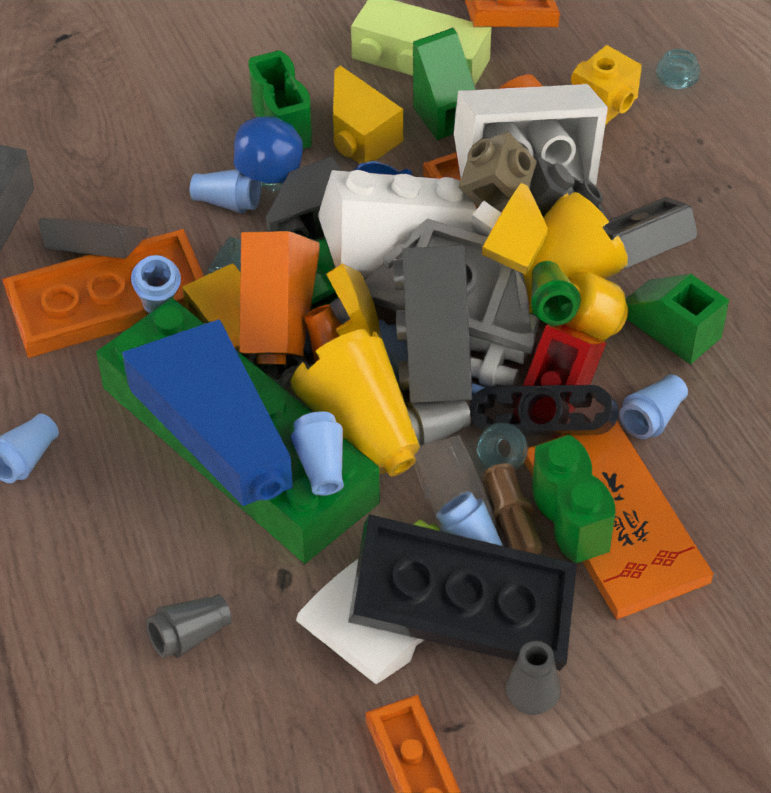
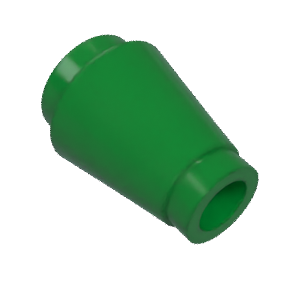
(553, 294)

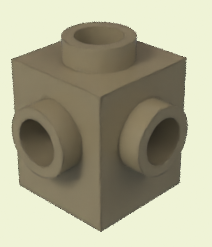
(496, 170)

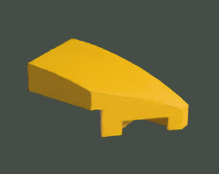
(517, 232)
(356, 300)

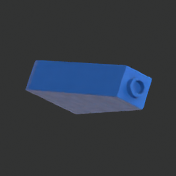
(212, 408)

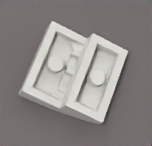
(368, 649)

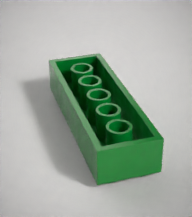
(296, 516)

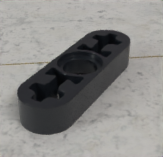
(580, 397)

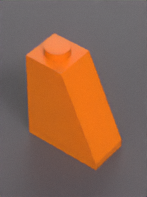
(275, 294)

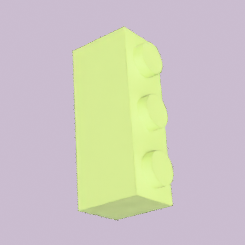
(387, 29)

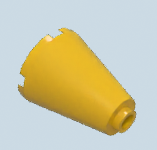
(578, 241)
(363, 394)

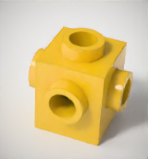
(612, 78)

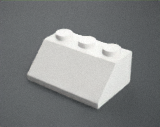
(549, 121)
(374, 213)

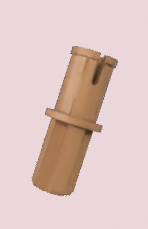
(511, 508)

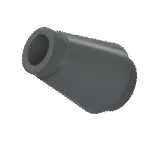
(186, 624)
(534, 679)

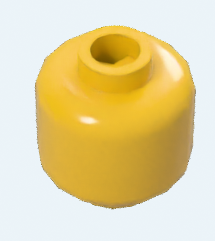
(601, 306)

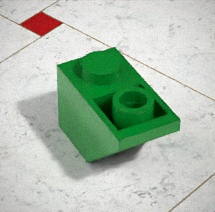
(437, 77)
(679, 314)

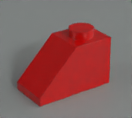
(561, 359)

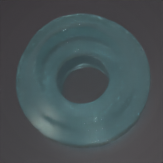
(678, 69)
(488, 445)

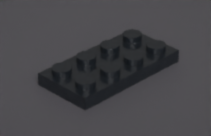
(461, 591)

